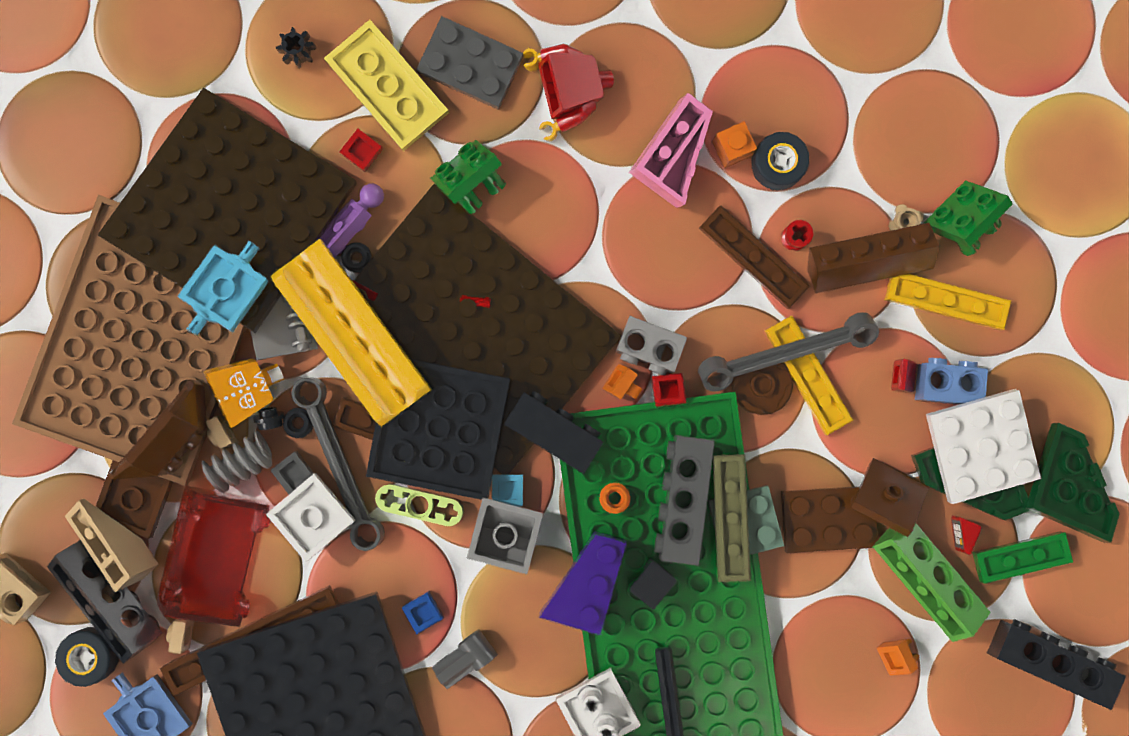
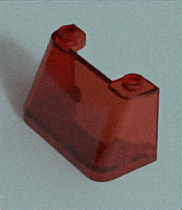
(210, 557)

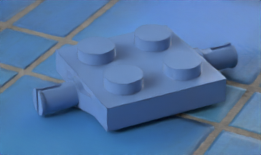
(146, 710)

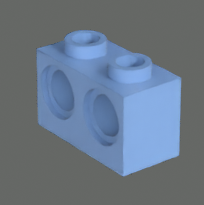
(951, 376)

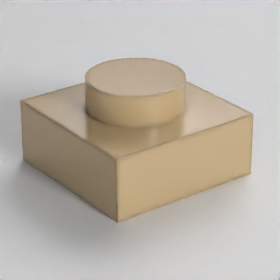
(220, 433)
(179, 635)

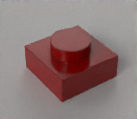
(361, 150)

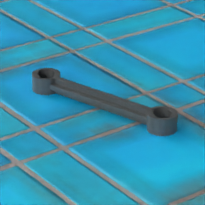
(788, 351)
(338, 463)

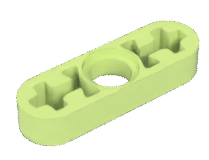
(399, 492)

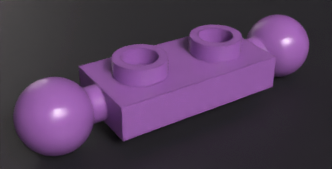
(352, 219)

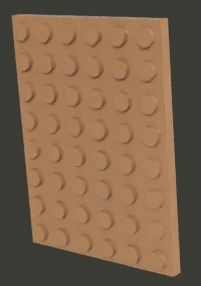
(118, 353)

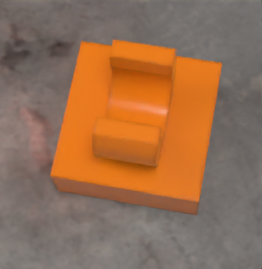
(622, 383)
(898, 657)

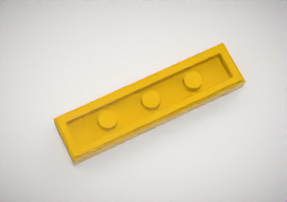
(948, 300)
(811, 379)

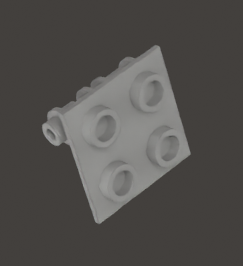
(282, 333)

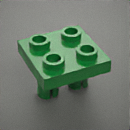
(465, 172)
(969, 214)

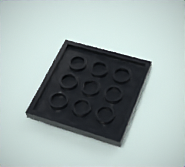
(446, 436)

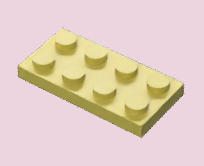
(386, 85)

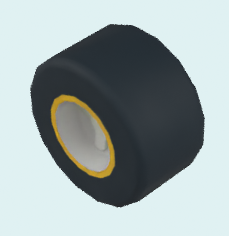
(789, 154)
(76, 663)

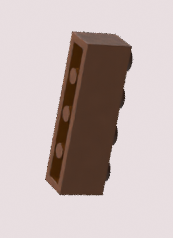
(872, 257)

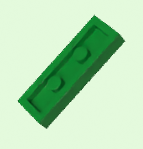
(1022, 557)

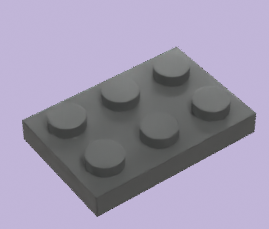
(470, 62)

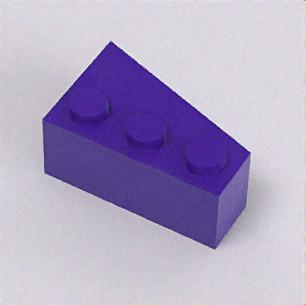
(587, 587)

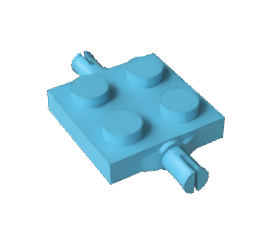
(223, 288)

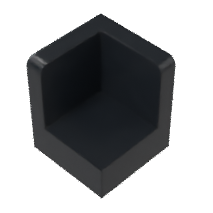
(652, 584)

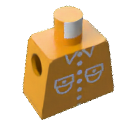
(242, 388)

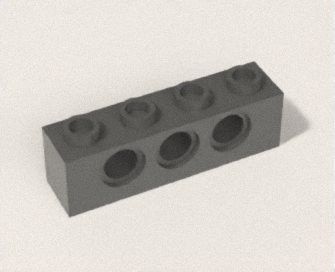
(688, 548)

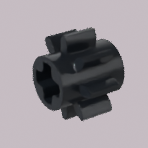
(294, 38)

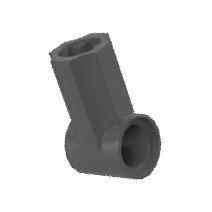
(470, 655)

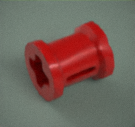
(807, 235)

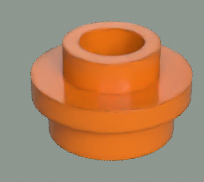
(621, 505)

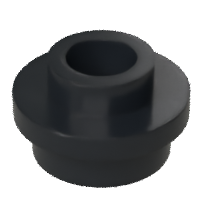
(350, 250)
(269, 418)
(288, 423)

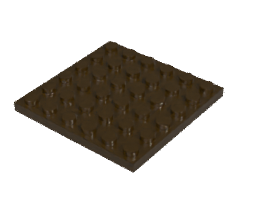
(222, 185)

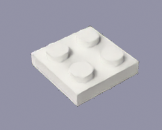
(310, 517)

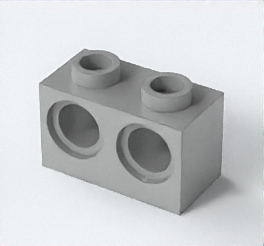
(653, 337)

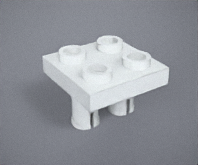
(598, 707)

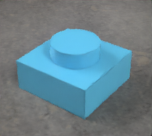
(508, 489)

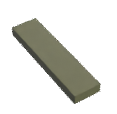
(731, 518)

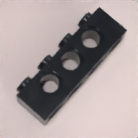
(104, 616)
(1100, 686)

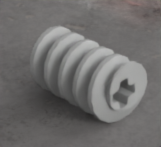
(238, 465)

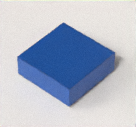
(422, 612)

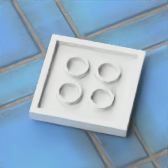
(983, 446)

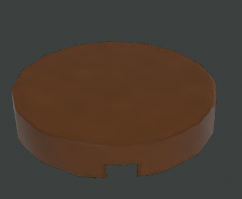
(763, 389)

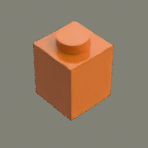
(734, 144)

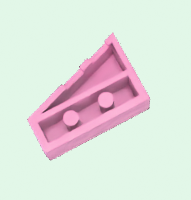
(673, 151)

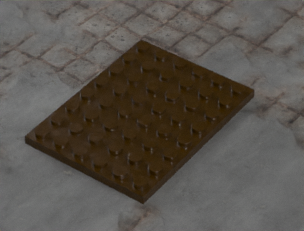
(527, 334)

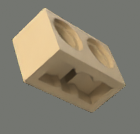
(18, 581)

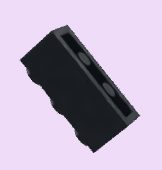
(554, 431)

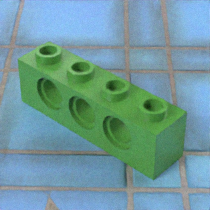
(933, 582)

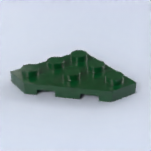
(1072, 486)
(1000, 504)

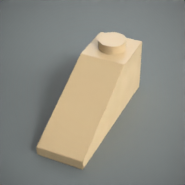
(113, 547)

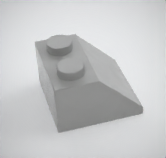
(505, 535)

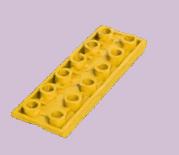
(350, 333)

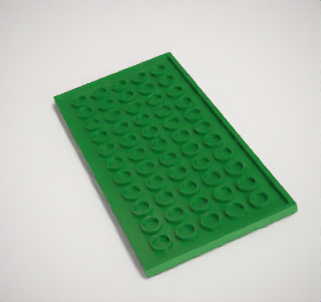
(710, 625)

